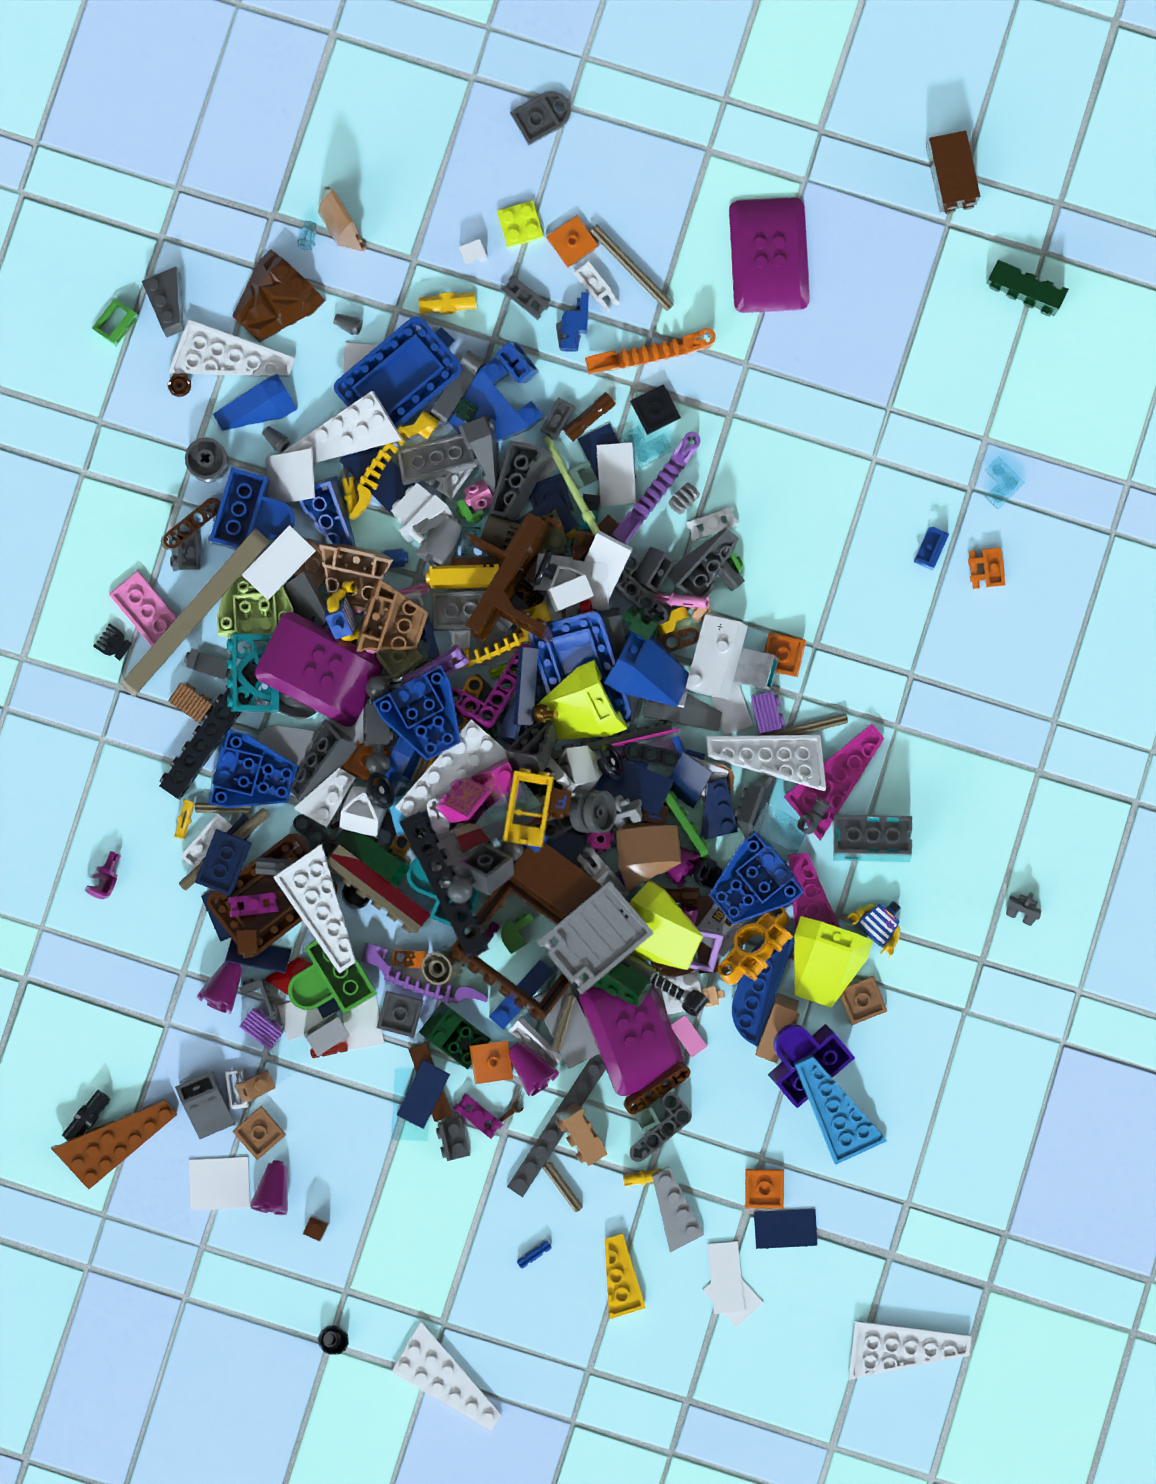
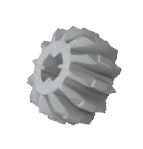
(684, 498)

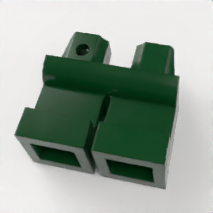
(641, 623)

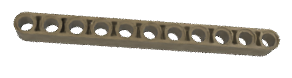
(195, 612)

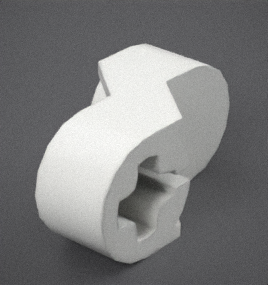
(441, 824)

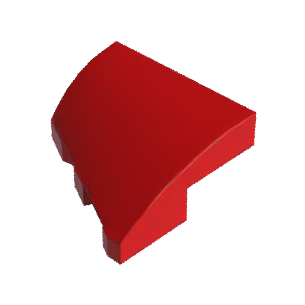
(282, 980)

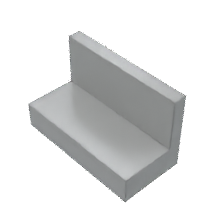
(326, 1034)

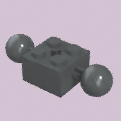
(375, 730)
(484, 870)

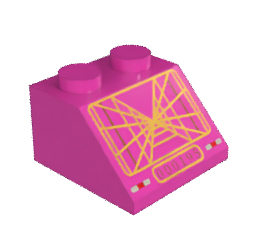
(496, 778)
(462, 799)

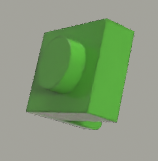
(464, 511)

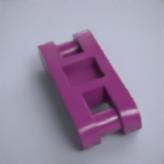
(253, 904)
(478, 1115)

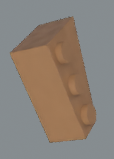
(782, 1014)
(581, 1134)

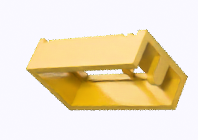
(460, 576)
(526, 834)

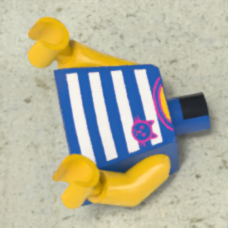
(340, 614)
(878, 924)

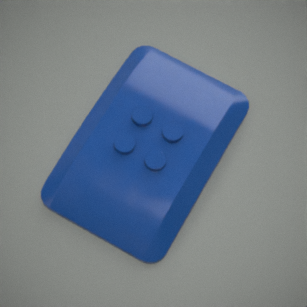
(402, 371)
(574, 643)

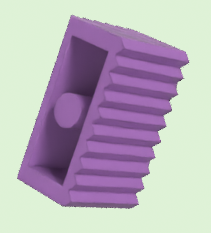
(766, 712)
(262, 1028)

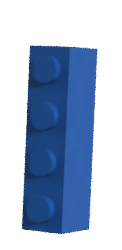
(530, 984)

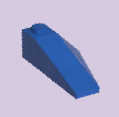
(259, 404)
(330, 512)
(403, 762)

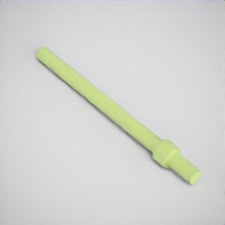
(587, 515)

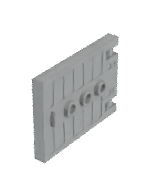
(596, 937)

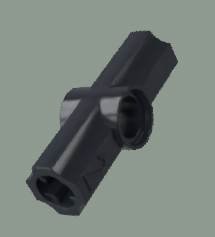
(87, 1115)

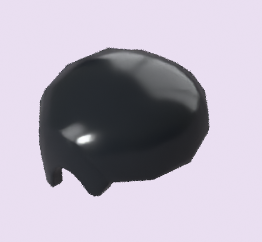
(707, 873)
(352, 899)
(333, 1340)

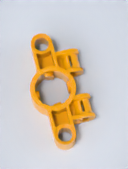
(752, 963)

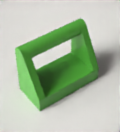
(122, 328)

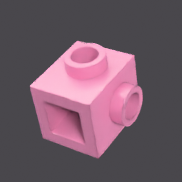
(478, 496)

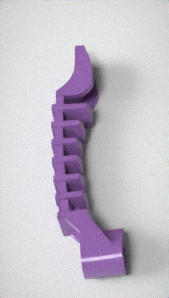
(658, 488)
(376, 956)

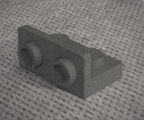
(187, 554)
(453, 1139)

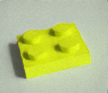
(520, 224)

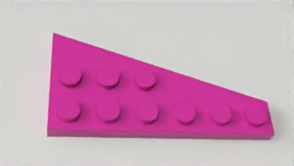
(841, 776)
(813, 901)

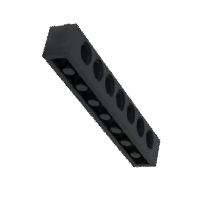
(212, 741)
(412, 826)

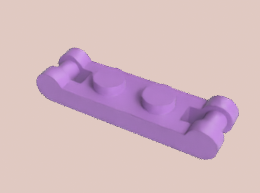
(443, 660)

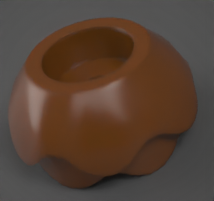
(177, 379)

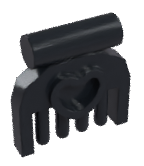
(115, 644)

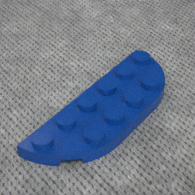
(755, 998)

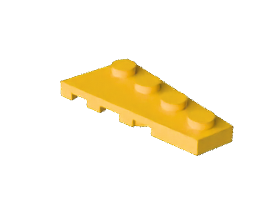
(622, 1283)

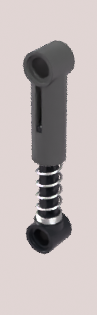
(691, 1001)

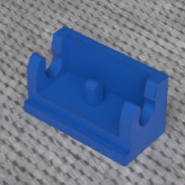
(931, 548)

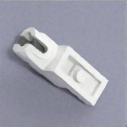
(600, 871)

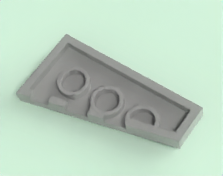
(676, 1214)

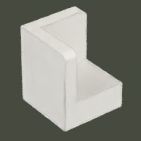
(473, 252)

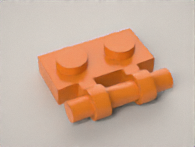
(992, 565)

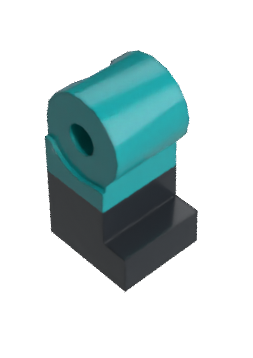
(592, 503)

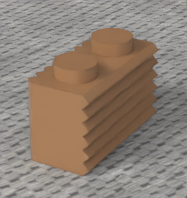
(190, 702)

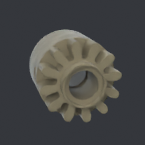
(499, 531)
(441, 966)

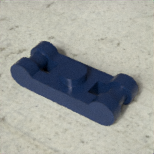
(428, 635)

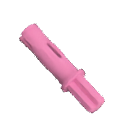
(682, 600)

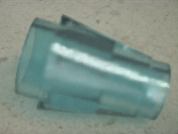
(307, 237)

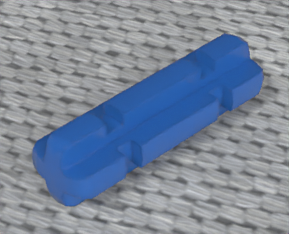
(534, 1254)

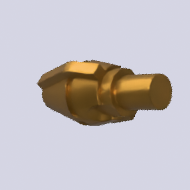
(543, 713)

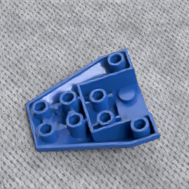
(648, 671)
(422, 713)
(249, 773)
(755, 882)

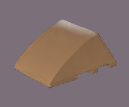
(338, 221)
(354, 564)
(390, 621)
(646, 851)

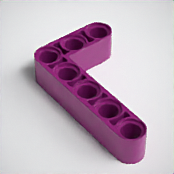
(489, 707)

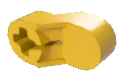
(676, 616)

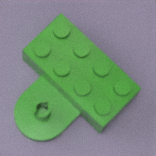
(323, 982)

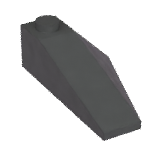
(700, 568)
(693, 714)
(327, 754)

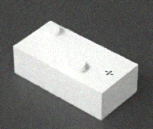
(716, 657)

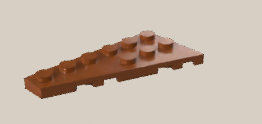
(106, 1146)

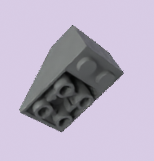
(205, 1105)

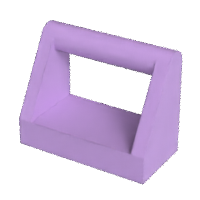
(714, 953)

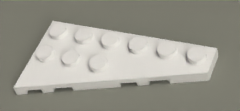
(782, 756)
(314, 897)

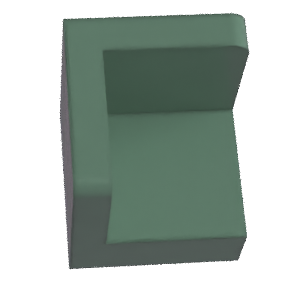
(583, 475)
(647, 1118)

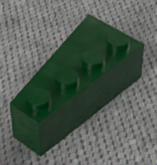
(1026, 288)

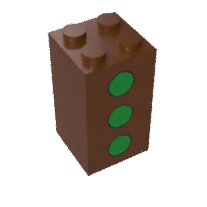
(953, 172)

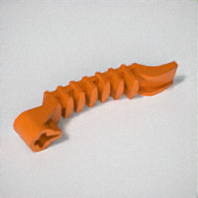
(614, 361)

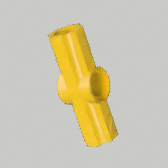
(447, 303)

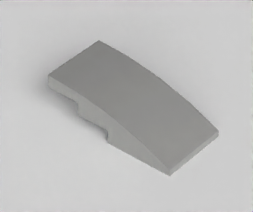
(579, 1041)

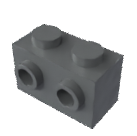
(654, 569)

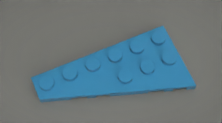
(839, 1119)

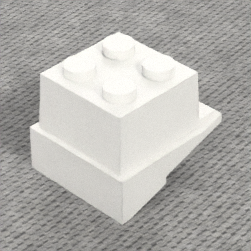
(419, 513)

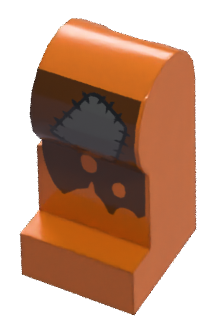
(408, 959)

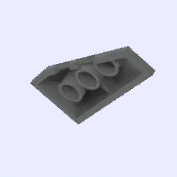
(482, 439)

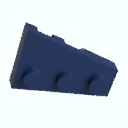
(718, 810)

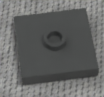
(400, 1014)

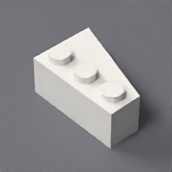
(327, 798)

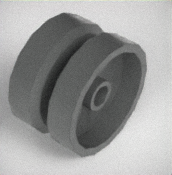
(198, 452)
(593, 811)

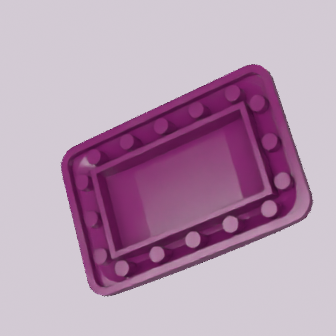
(769, 255)
(317, 669)
(631, 1039)

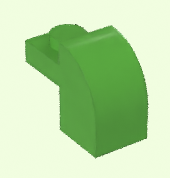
(510, 932)

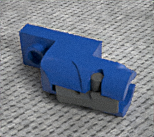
(572, 325)

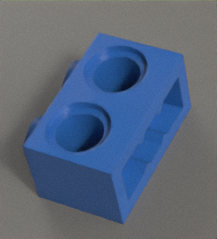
(517, 362)

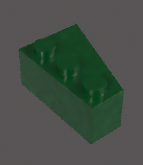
(626, 984)

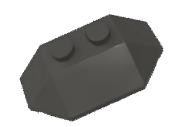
(754, 800)

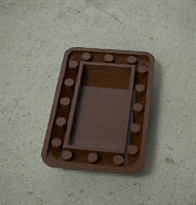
(269, 925)

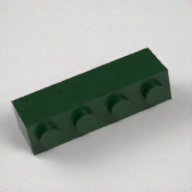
(374, 855)

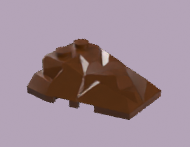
(275, 298)

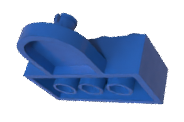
(247, 508)

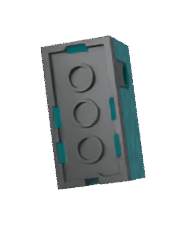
(872, 838)

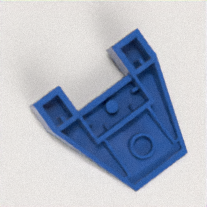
(492, 403)

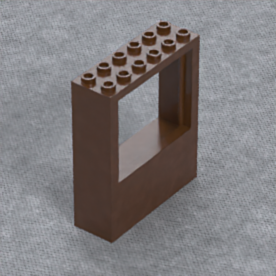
(551, 888)

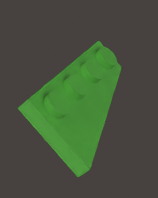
(688, 827)

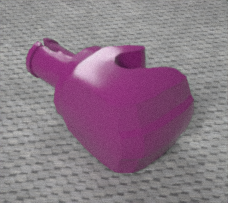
(106, 877)

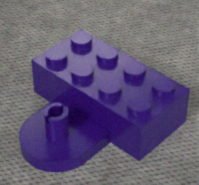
(795, 1043)

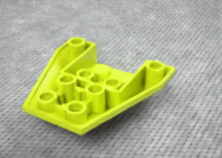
(583, 706)
(674, 934)
(826, 960)

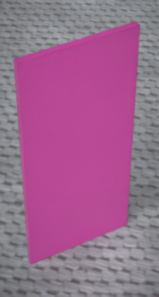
(648, 737)

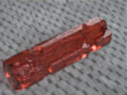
(340, 1047)

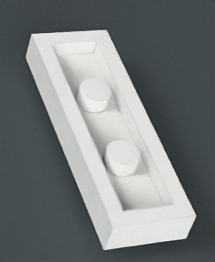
(198, 848)
(527, 1034)

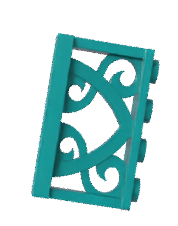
(269, 694)

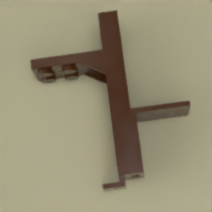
(515, 564)

